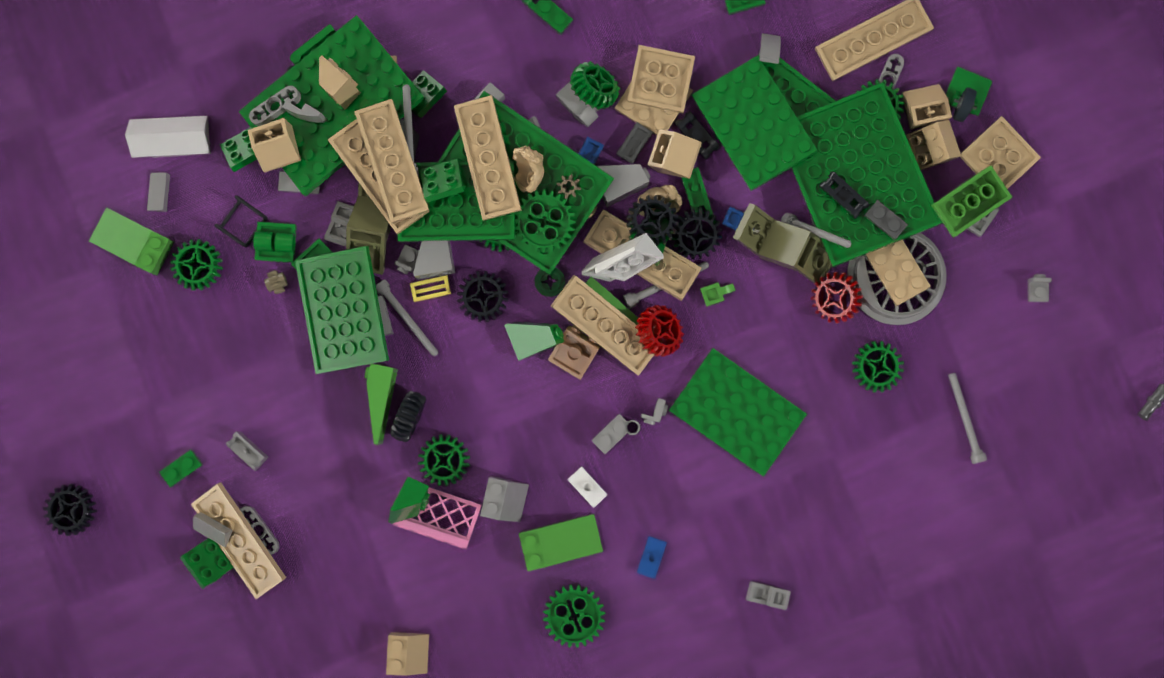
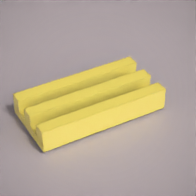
(430, 296)

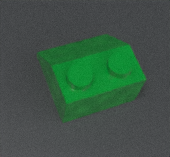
(410, 501)

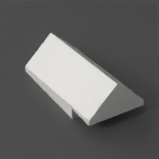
(168, 136)
(624, 260)

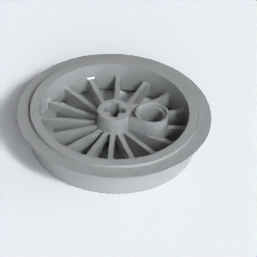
(870, 304)

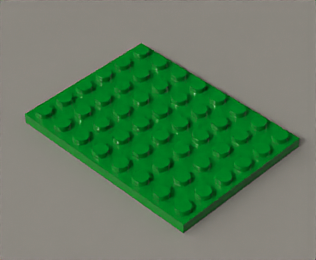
(377, 79)
(871, 153)
(557, 161)

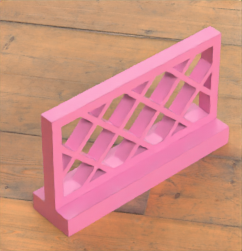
(438, 533)

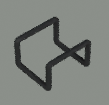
(220, 227)

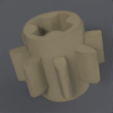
(564, 188)
(276, 282)

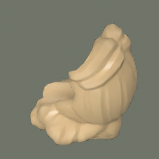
(529, 168)
(670, 194)

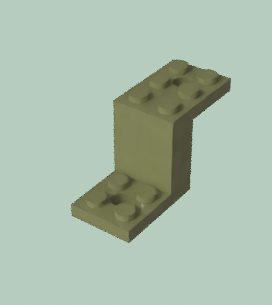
(368, 228)
(783, 244)

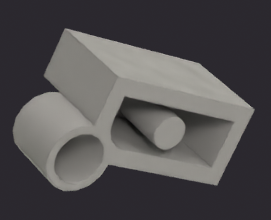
(577, 108)
(613, 433)

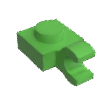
(714, 294)

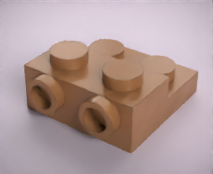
(574, 353)

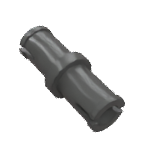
(1153, 403)

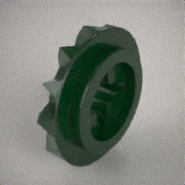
(543, 288)

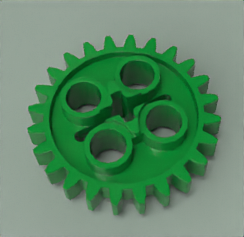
(539, 238)
(557, 621)

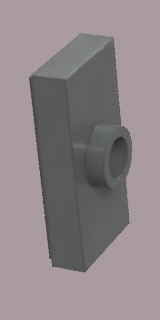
(634, 143)

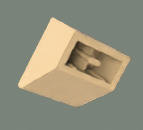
(337, 82)
(926, 106)
(274, 144)
(934, 144)
(674, 154)

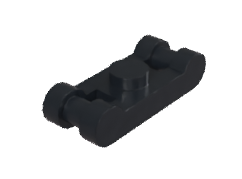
(698, 133)
(844, 195)

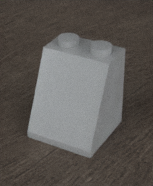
(626, 182)
(434, 260)
(504, 499)

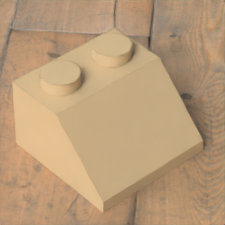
(407, 654)

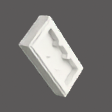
(587, 487)

